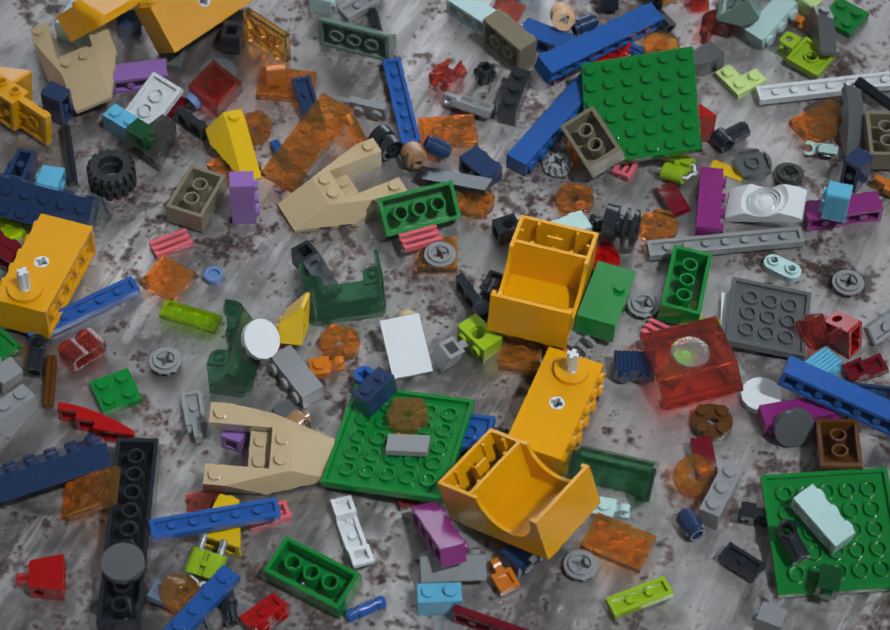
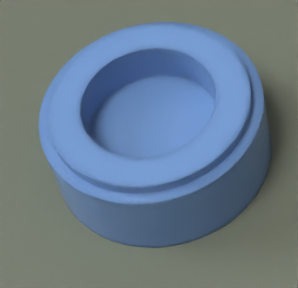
(193, 100)
(213, 276)

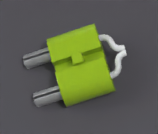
(676, 169)
(205, 562)

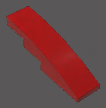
(94, 422)

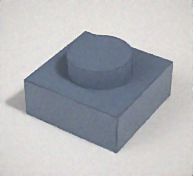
(154, 593)

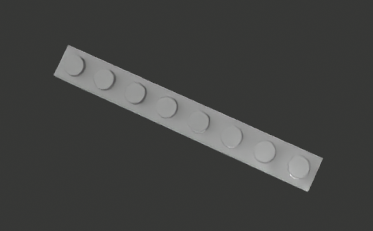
(729, 242)

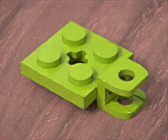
(799, 51)

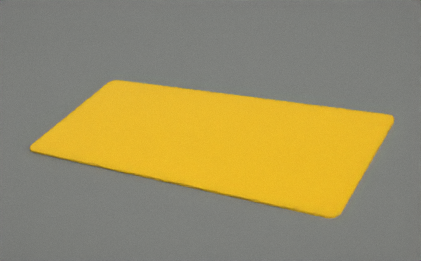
(728, 169)

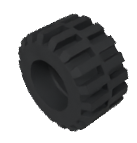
(111, 162)

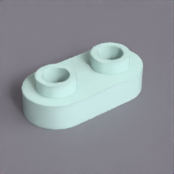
(781, 268)

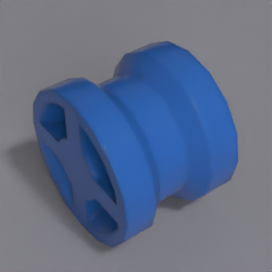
(362, 371)

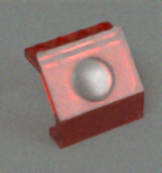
(691, 362)

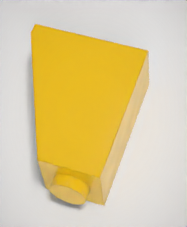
(231, 535)

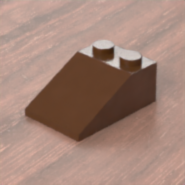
(837, 444)

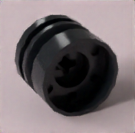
(620, 226)

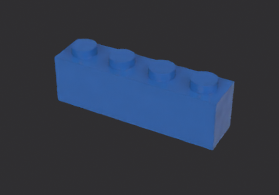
(546, 35)

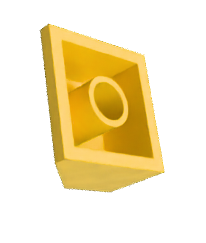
(295, 321)

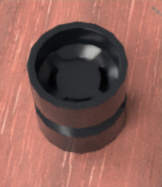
(387, 141)

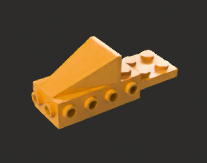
(17, 107)

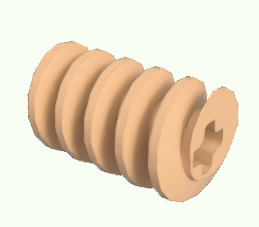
(565, 22)

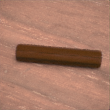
(49, 382)

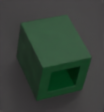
(140, 134)
(828, 582)

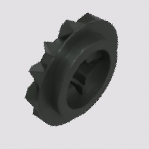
(791, 170)

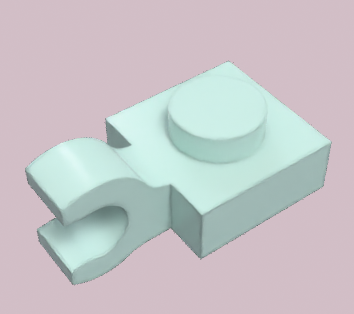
(826, 149)
(610, 508)

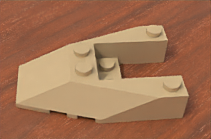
(84, 71)
(332, 198)
(280, 452)

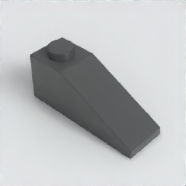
(822, 30)
(708, 59)

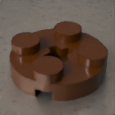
(714, 412)

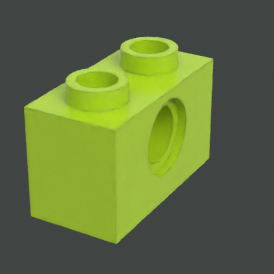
(481, 341)

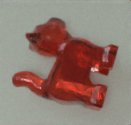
(446, 75)

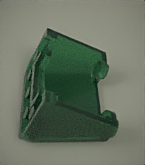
(233, 370)

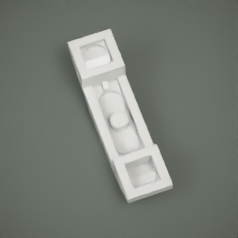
(351, 532)

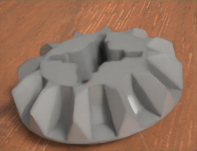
(553, 168)
(444, 249)
(840, 279)
(640, 298)
(160, 355)
(575, 558)

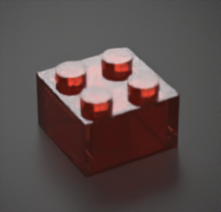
(216, 88)

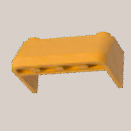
(91, 14)

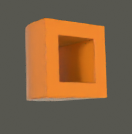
(275, 74)

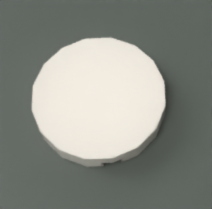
(260, 339)
(759, 392)

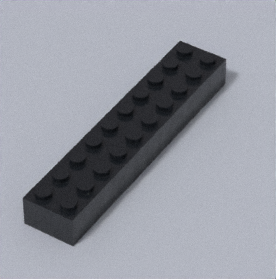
(128, 522)

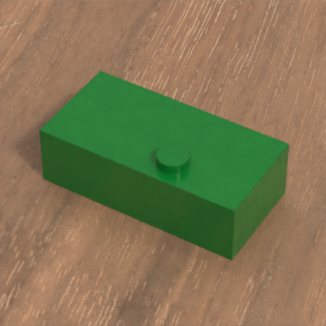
(417, 208)
(683, 283)
(605, 301)
(313, 577)

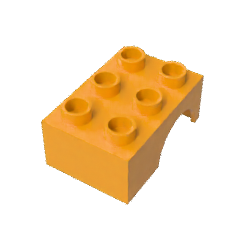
(543, 282)
(515, 497)

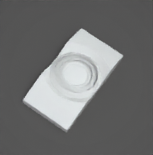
(766, 204)

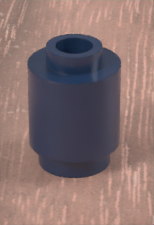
(584, 23)
(437, 147)
(690, 524)

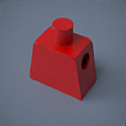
(852, 328)
(45, 578)

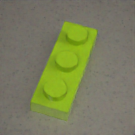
(639, 597)

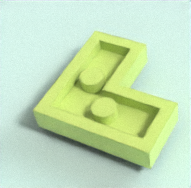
(739, 85)

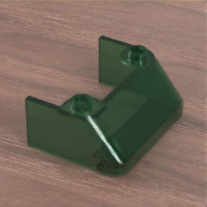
(347, 300)
(616, 471)

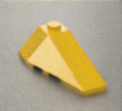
(233, 142)

